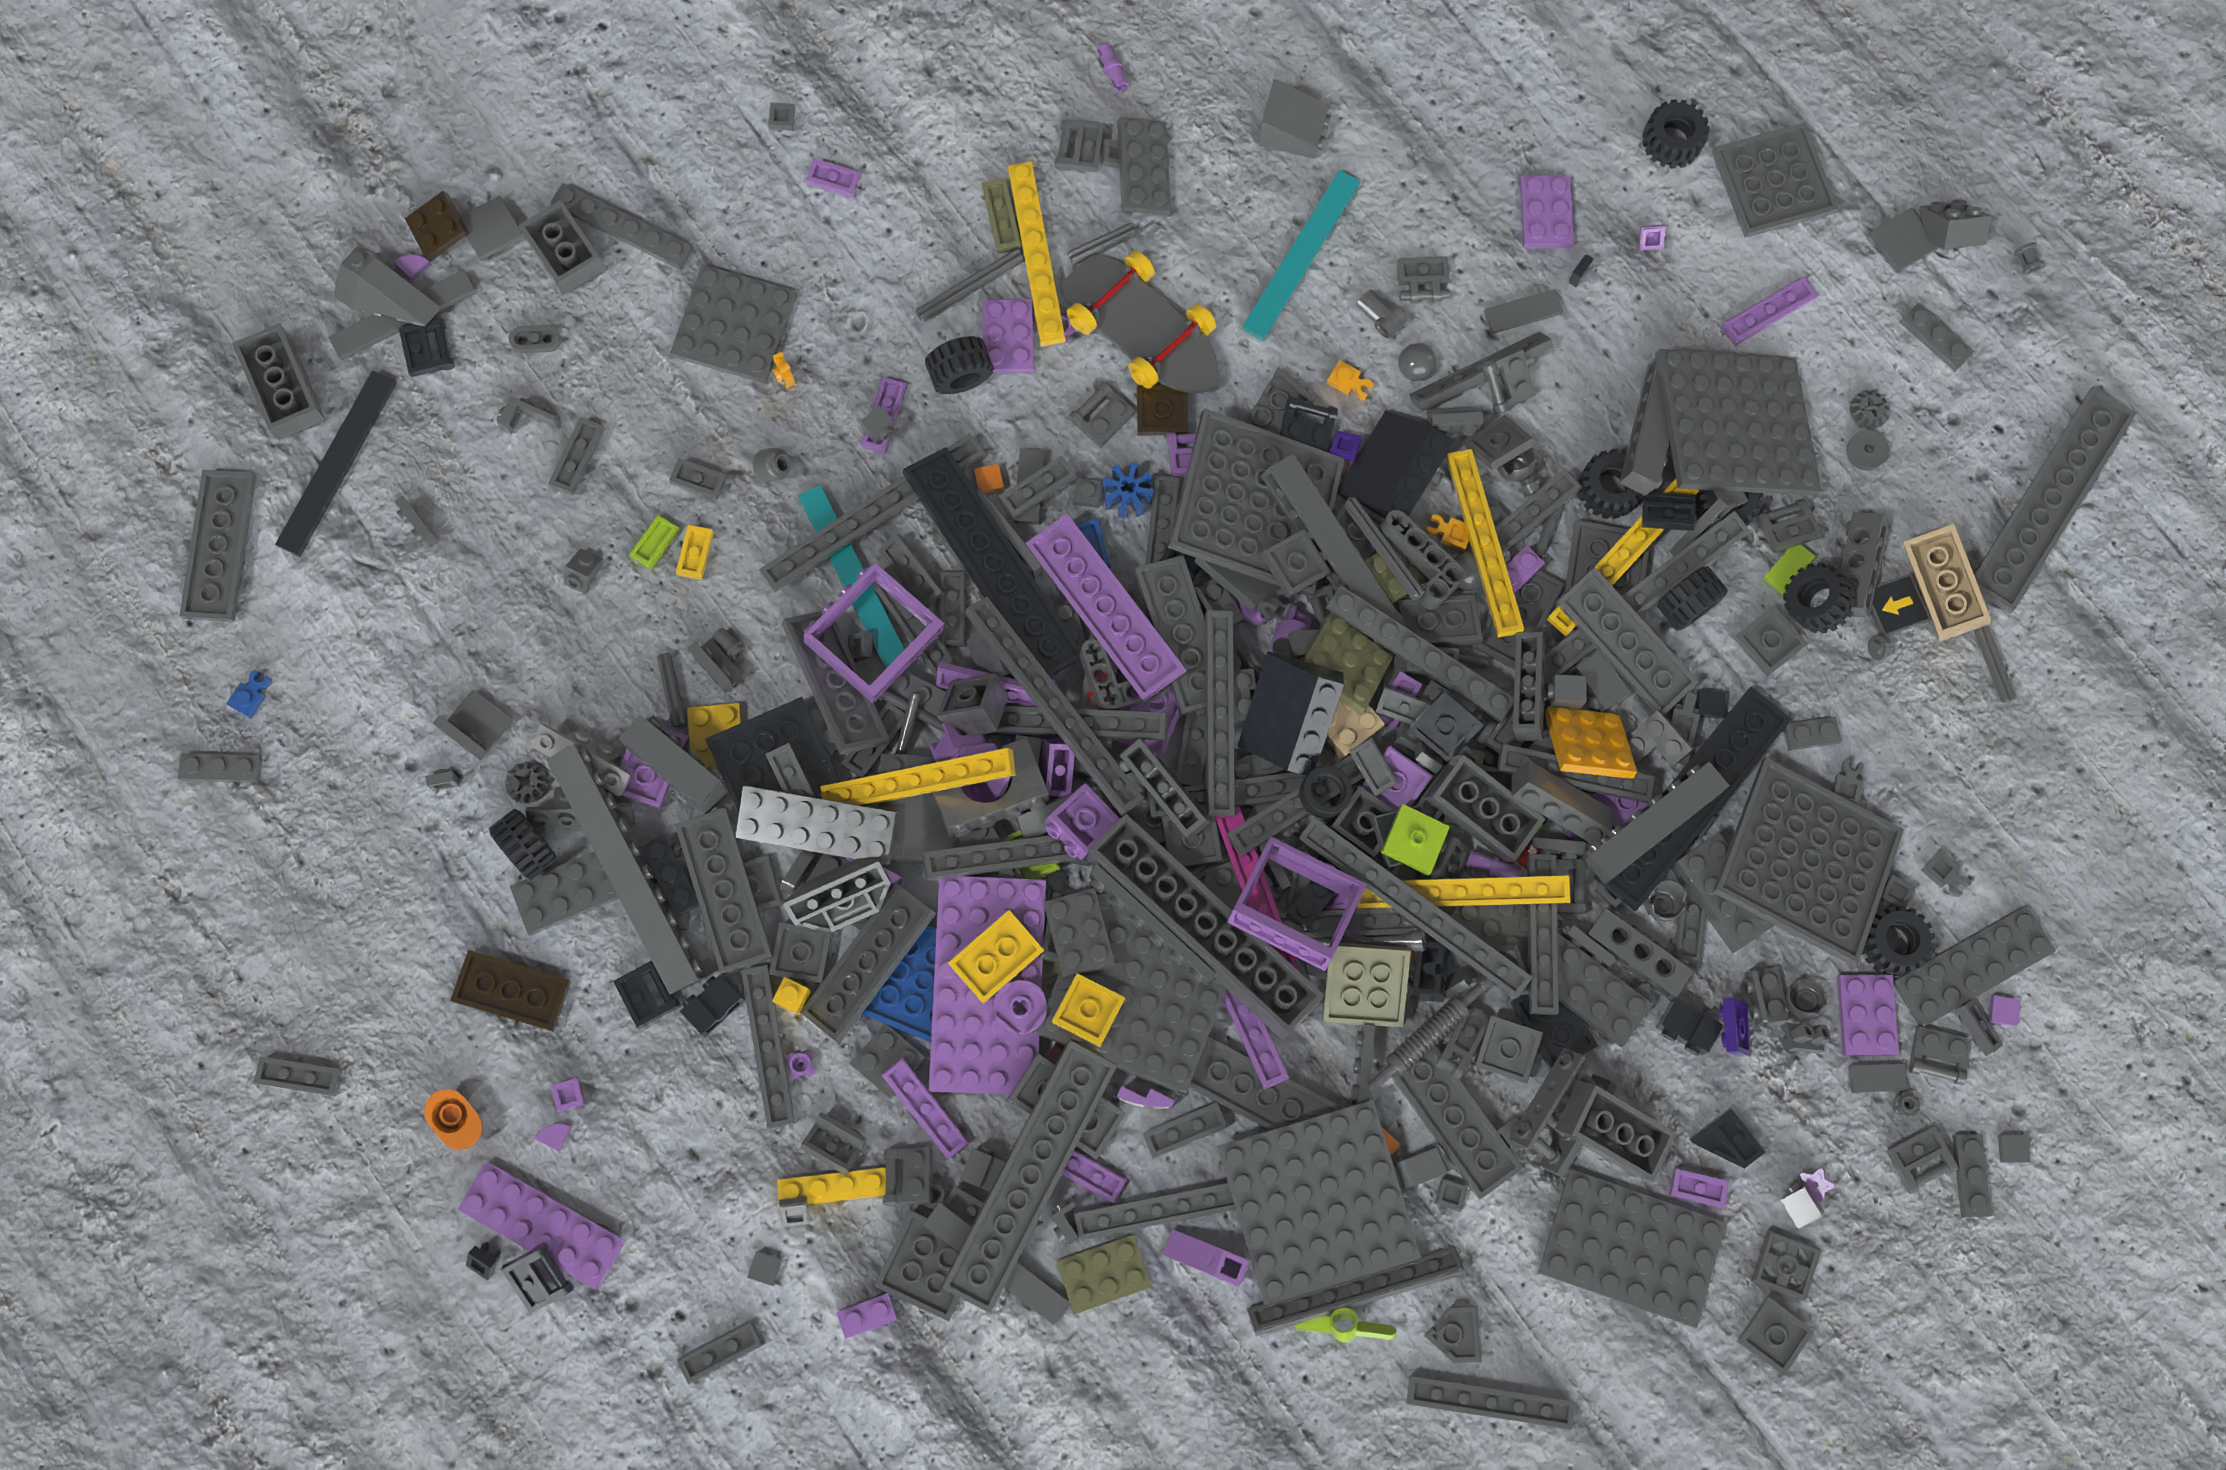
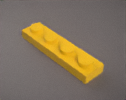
(834, 1186)

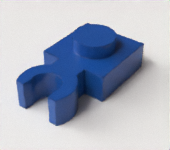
(247, 698)

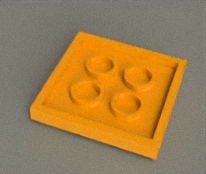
(1590, 742)

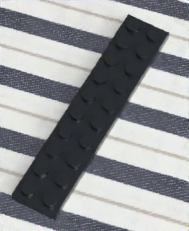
(991, 559)
(1733, 752)

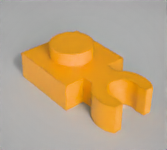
(782, 370)
(1347, 378)
(1453, 533)

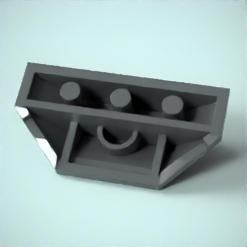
(839, 896)

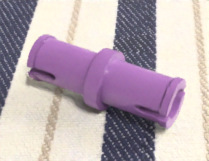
(1112, 67)
(1492, 865)

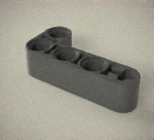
(1436, 573)

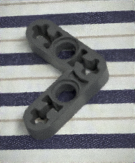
(1116, 691)

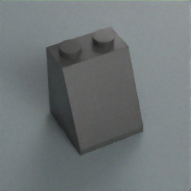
(1293, 121)

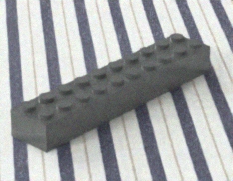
(1199, 920)

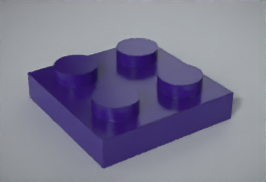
(1736, 1035)

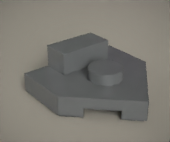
(1458, 1334)

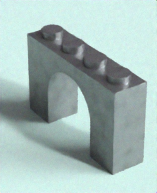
(1026, 793)

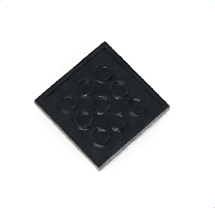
(742, 750)

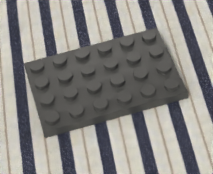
(1632, 1248)

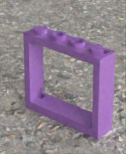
(848, 596)
(1282, 935)

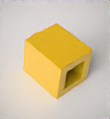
(791, 996)

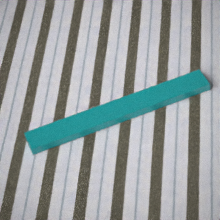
(1301, 255)
(847, 568)

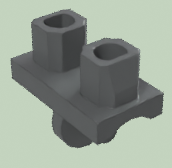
(1804, 1038)

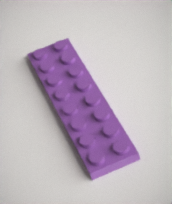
(1105, 607)

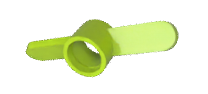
(1327, 1325)

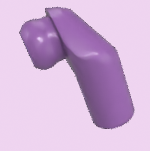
(1254, 617)

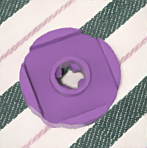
(1035, 1006)

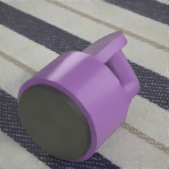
(1292, 621)

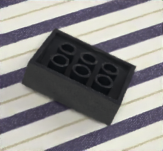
(1395, 465)
(1291, 712)

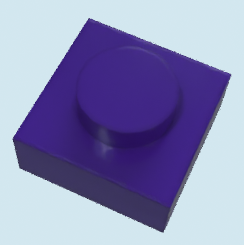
(1346, 445)

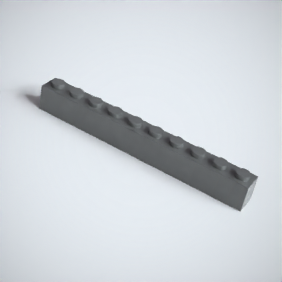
(625, 868)

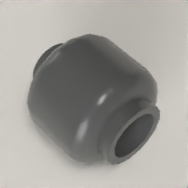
(771, 464)

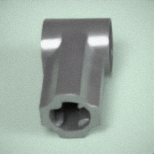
(1386, 318)

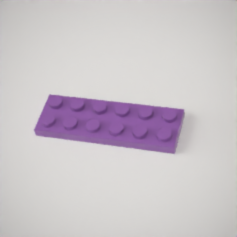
(535, 1218)

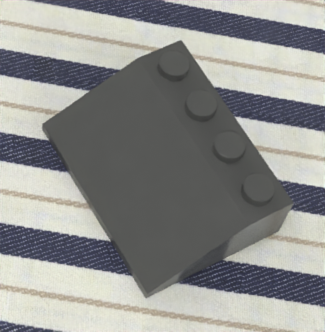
(918, 819)

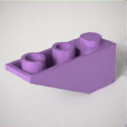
(1205, 1258)

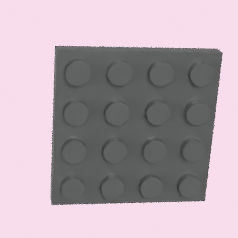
(1775, 180)
(733, 324)

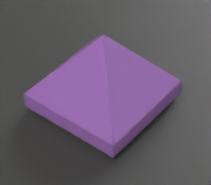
(1652, 237)

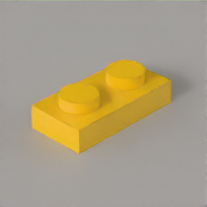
(694, 552)

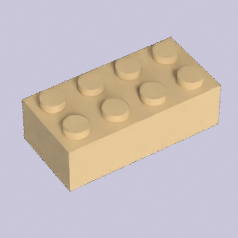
(1947, 582)
(1351, 729)

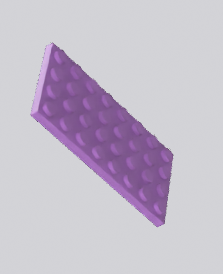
(966, 1041)

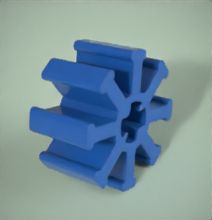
(1138, 488)

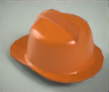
(453, 1119)

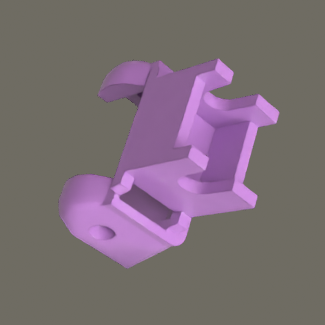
(956, 746)

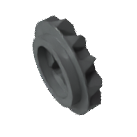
(1867, 418)
(527, 794)

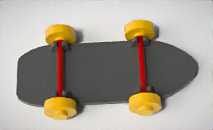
(1142, 323)

